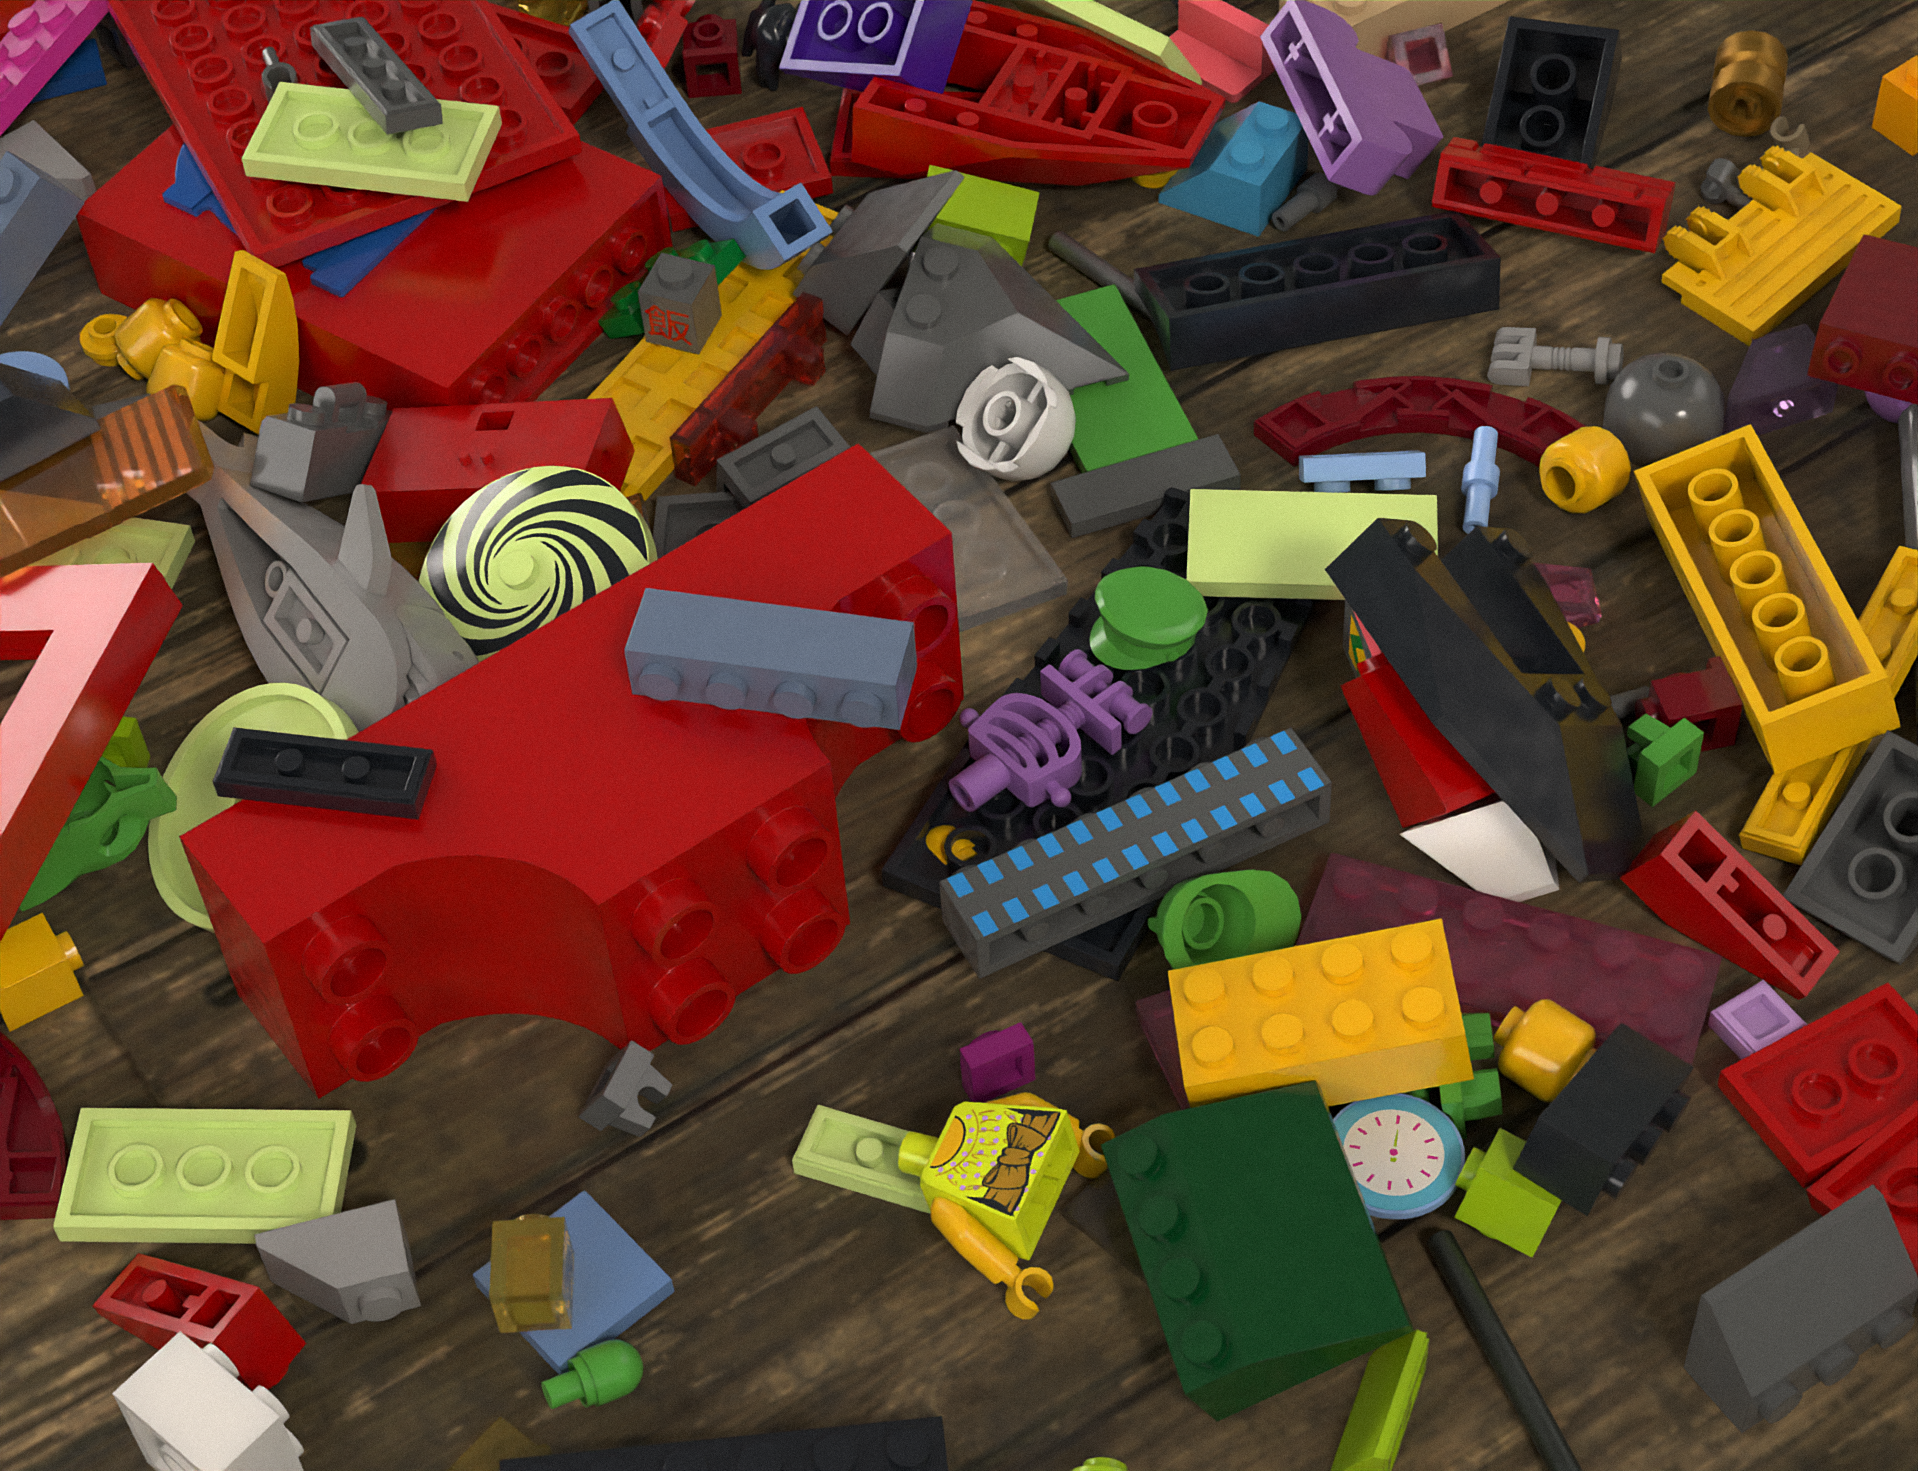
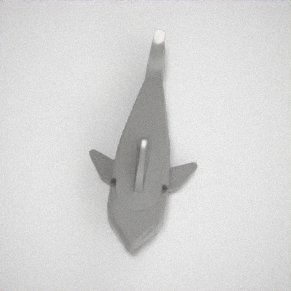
(324, 597)

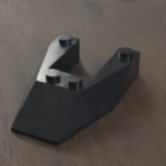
(1501, 682)

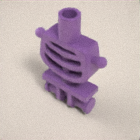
(1025, 729)

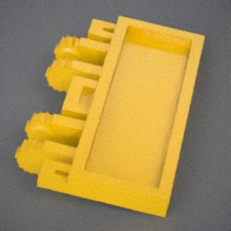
(1778, 247)

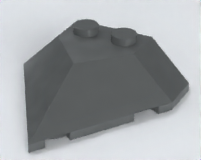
(970, 310)

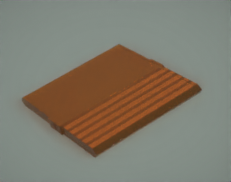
(124, 469)

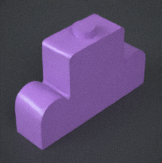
(1354, 106)

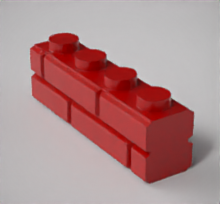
(1553, 194)

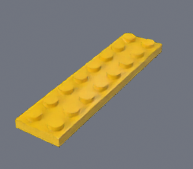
(664, 385)

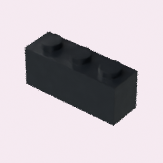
(1606, 1120)

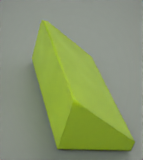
(1383, 1405)

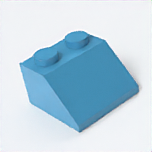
(1243, 169)

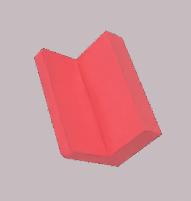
(1223, 46)

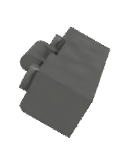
(321, 446)

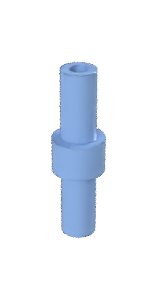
(1480, 478)

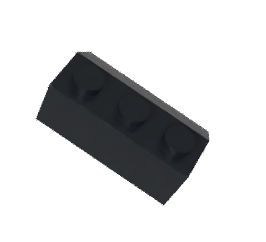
(37, 419)

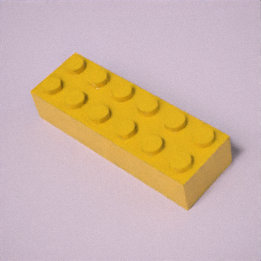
(1767, 600)

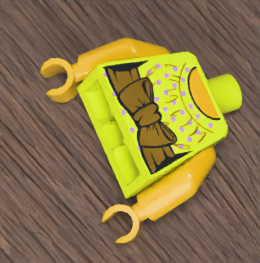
(998, 1181)

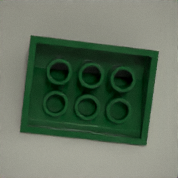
(1254, 1244)

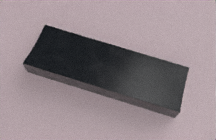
(1319, 289)

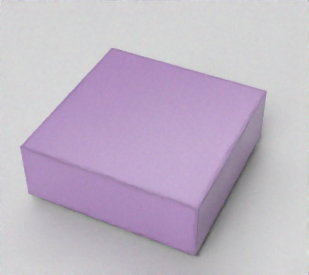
(1754, 1020)

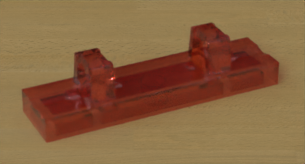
(728, 414)

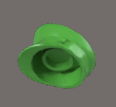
(1145, 618)

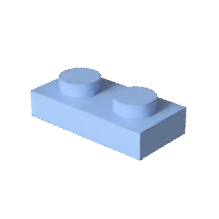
(1387, 469)

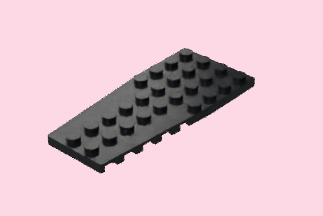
(1200, 713)

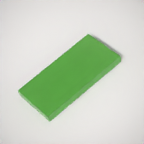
(1127, 416)

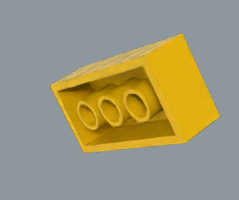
(1347, 1011)

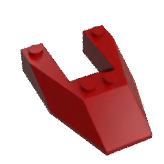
(1052, 110)

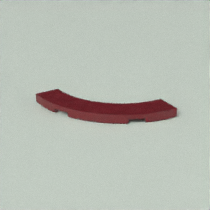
(1411, 406)
(31, 1140)

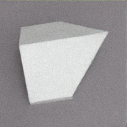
(1489, 850)

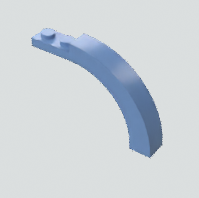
(676, 146)

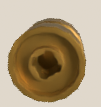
(1748, 83)

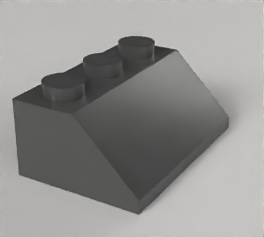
(1804, 1312)

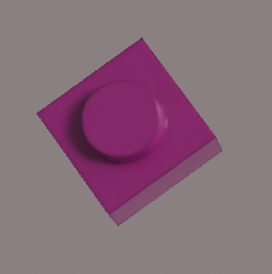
(997, 1063)

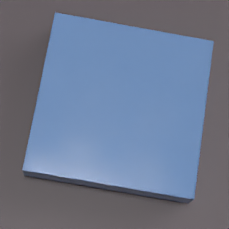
(611, 1284)

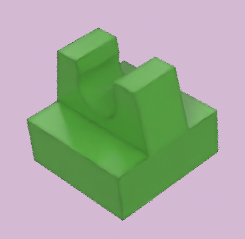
(1662, 756)

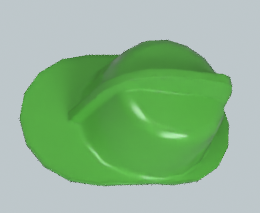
(1226, 917)

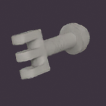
(1518, 354)

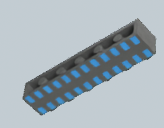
(1134, 851)

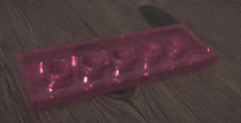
(1524, 953)

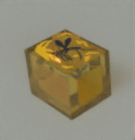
(532, 1274)

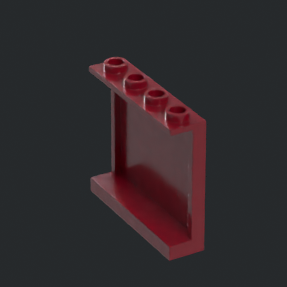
(1873, 323)

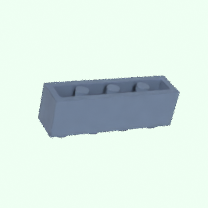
(32, 221)
(772, 658)

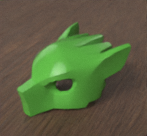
(102, 826)

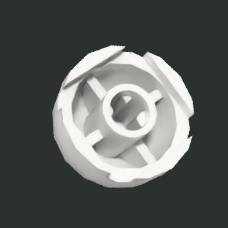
(1016, 421)

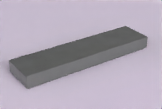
(376, 75)

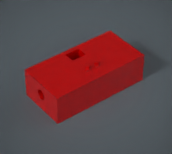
(447, 453)

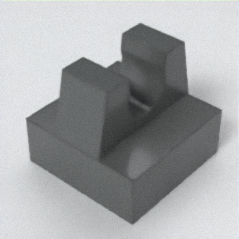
(616, 1092)

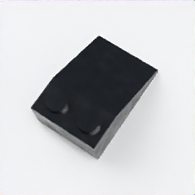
(1554, 89)

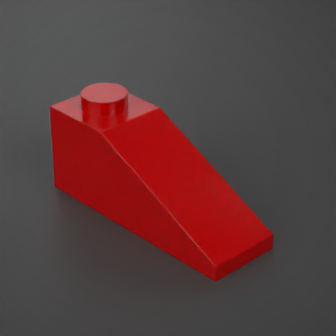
(1728, 906)
(162, 1298)

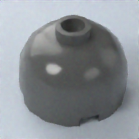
(1663, 407)

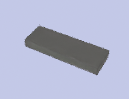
(1138, 485)

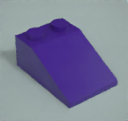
(886, 39)

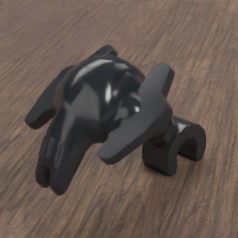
(768, 34)

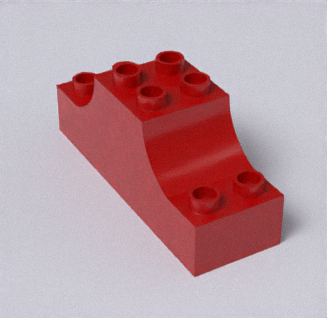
(581, 836)

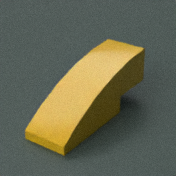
(257, 343)

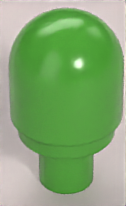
(596, 1375)

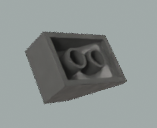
(871, 246)
(1866, 859)

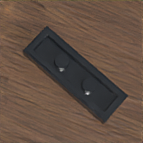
(325, 773)

